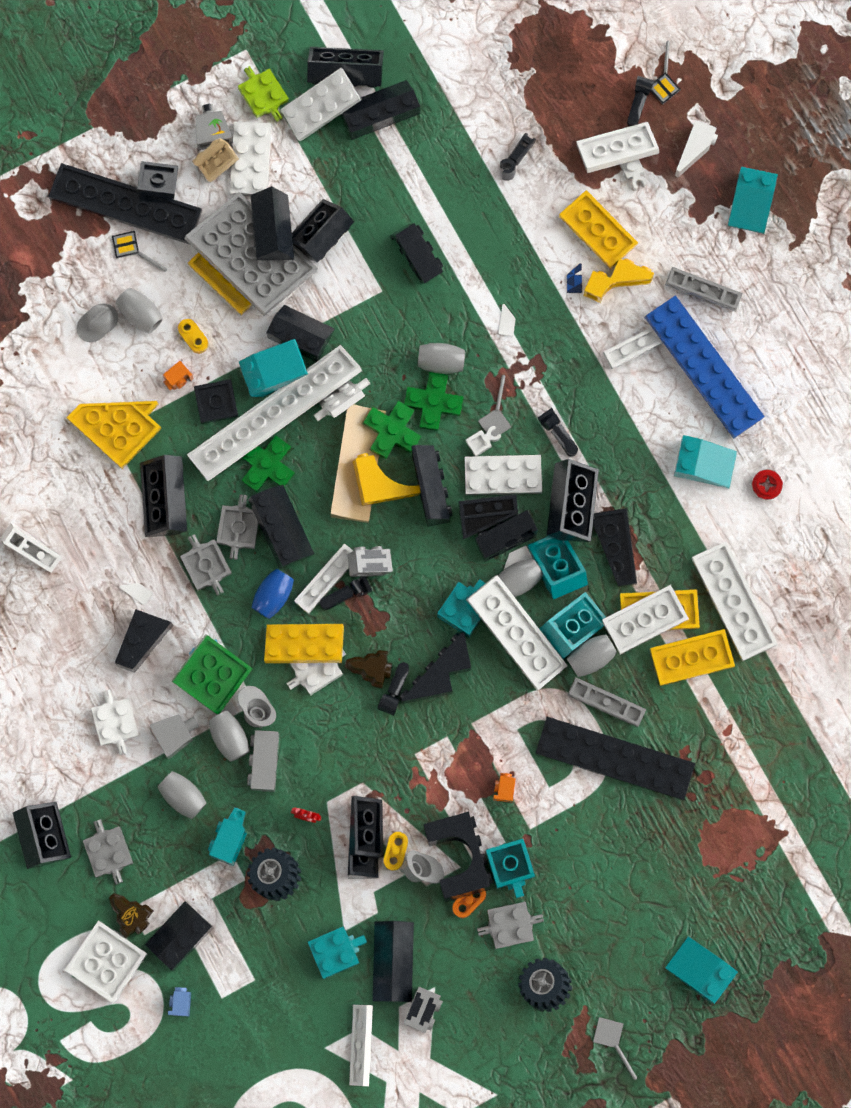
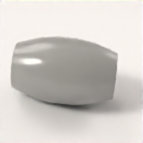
(139, 310)
(441, 358)
(521, 576)
(592, 655)
(229, 736)
(182, 795)

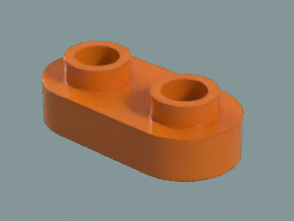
(470, 902)

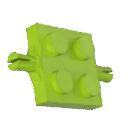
(263, 93)

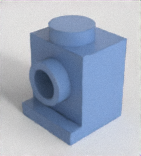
(180, 1002)

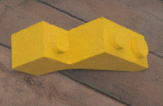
(624, 274)

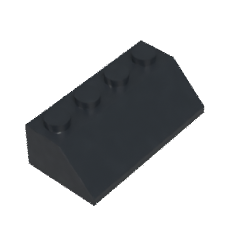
(360, 65)
(381, 110)
(431, 489)
(163, 496)
(572, 501)
(280, 526)

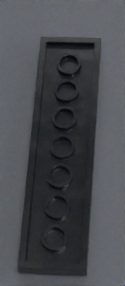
(123, 204)
(615, 758)

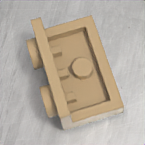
(215, 159)

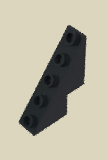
(436, 679)

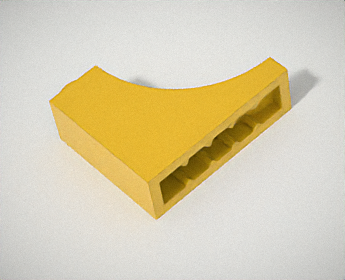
(375, 485)

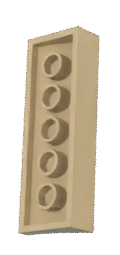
(355, 441)

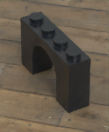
(460, 829)

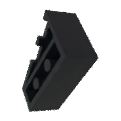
(418, 252)
(485, 512)
(506, 535)
(140, 639)

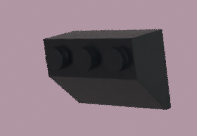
(321, 230)
(308, 332)
(41, 834)
(179, 936)

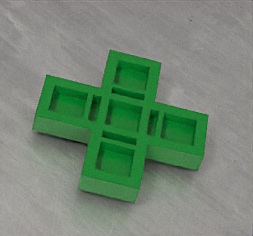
(433, 401)
(391, 429)
(268, 465)

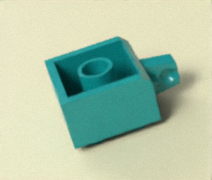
(457, 610)
(229, 838)
(510, 866)
(336, 951)

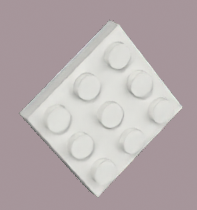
(106, 962)

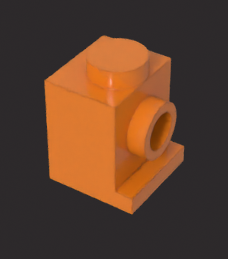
(177, 376)
(505, 788)

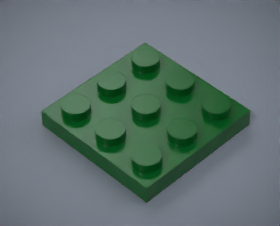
(211, 674)

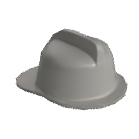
(97, 322)
(256, 707)
(422, 868)

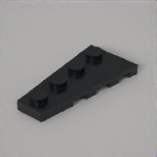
(616, 542)

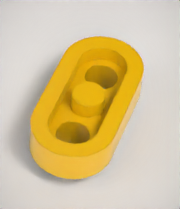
(192, 336)
(395, 851)

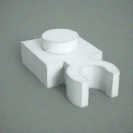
(633, 170)
(481, 442)

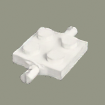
(341, 399)
(314, 675)
(114, 722)

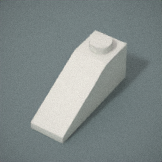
(697, 145)
(30, 547)

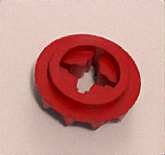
(773, 478)
(305, 815)

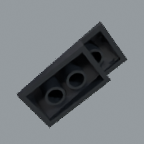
(272, 225)
(365, 837)
(393, 961)

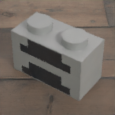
(369, 562)
(422, 1010)

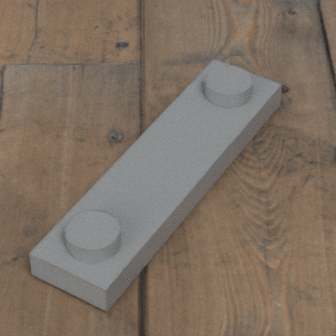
(703, 289)
(606, 702)

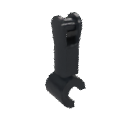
(642, 90)
(509, 165)
(549, 421)
(358, 587)
(389, 702)

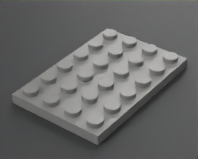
(228, 246)

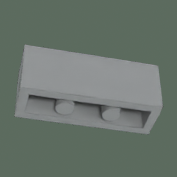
(263, 760)

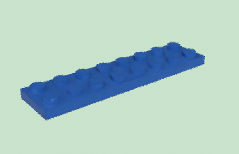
(704, 367)

